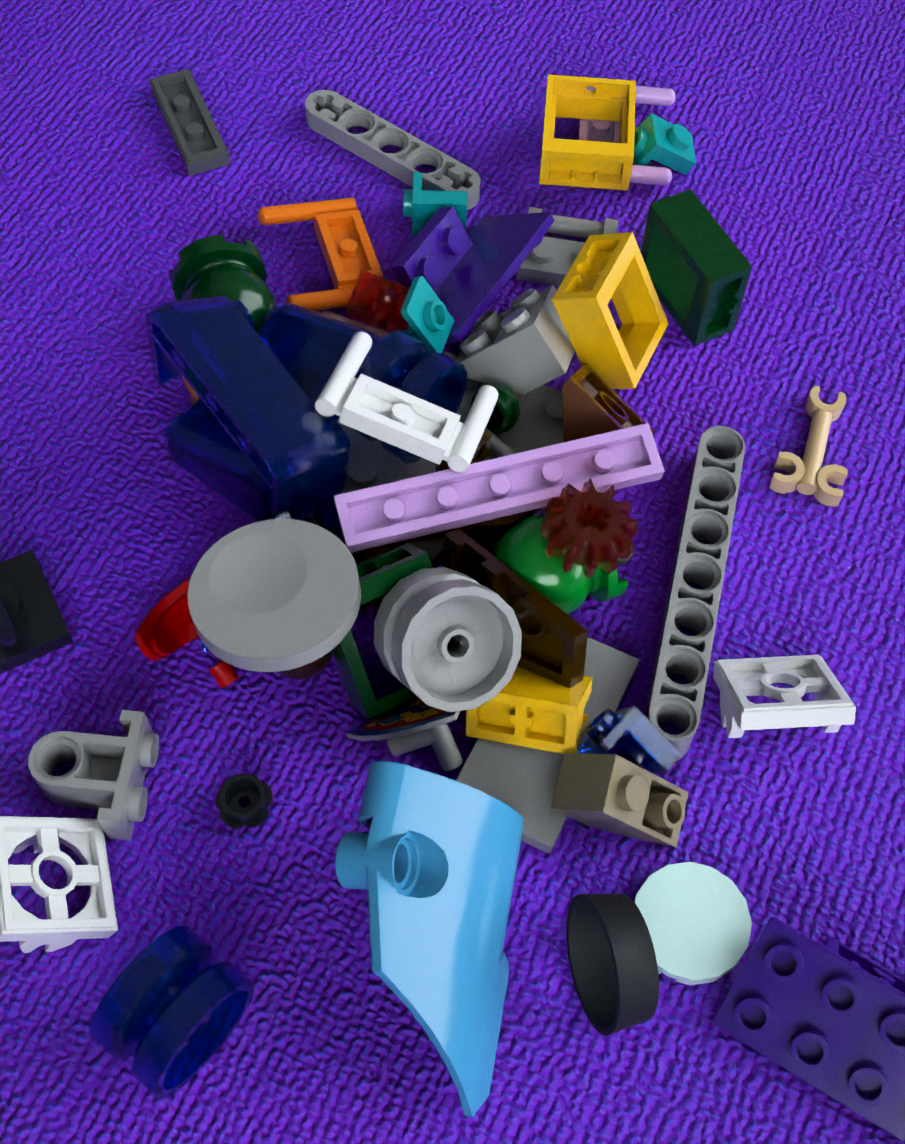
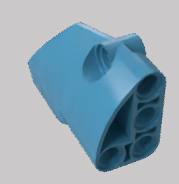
(438, 908)

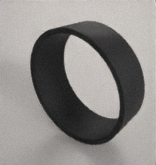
(612, 961)

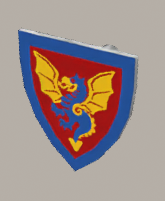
(412, 729)

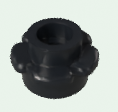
(238, 788)

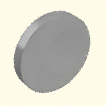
(274, 595)

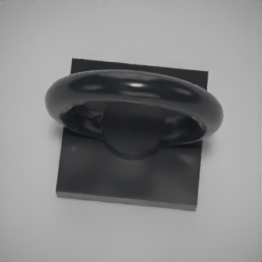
(28, 613)

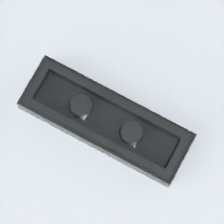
(189, 122)

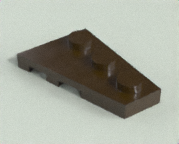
(551, 639)

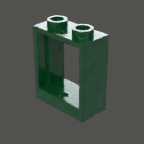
(682, 232)
(376, 579)

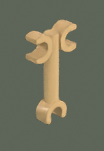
(807, 474)

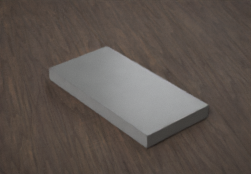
(529, 776)

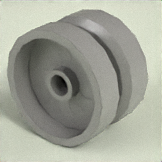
(447, 638)

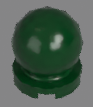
(223, 269)

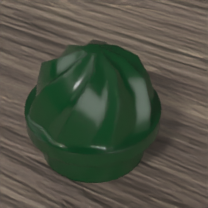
(505, 411)

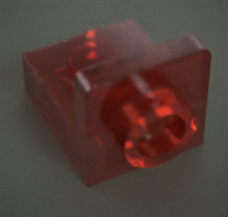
(378, 302)

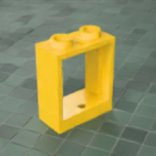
(582, 161)
(614, 270)

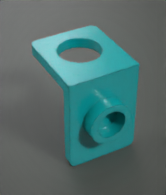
(426, 315)

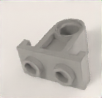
(105, 775)

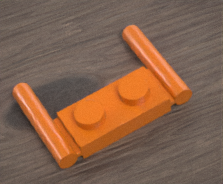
(342, 242)

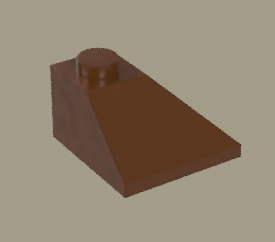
(593, 407)

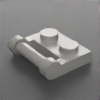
(554, 256)

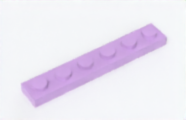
(495, 487)

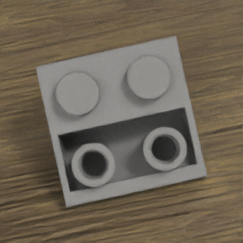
(520, 345)

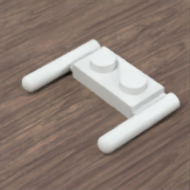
(401, 417)

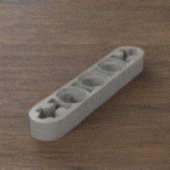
(334, 114)

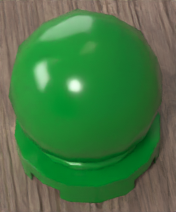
(525, 554)

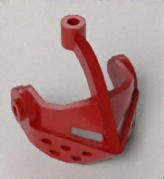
(170, 627)

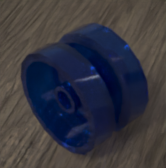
(409, 366)
(171, 1010)

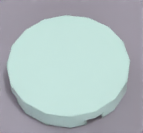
(694, 921)

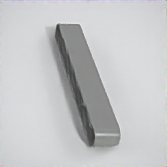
(699, 565)

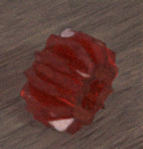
(588, 528)

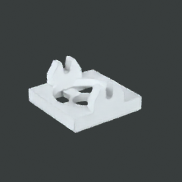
(753, 678)
(58, 930)

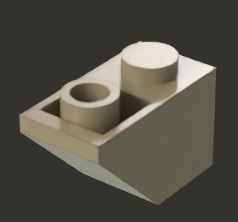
(619, 798)

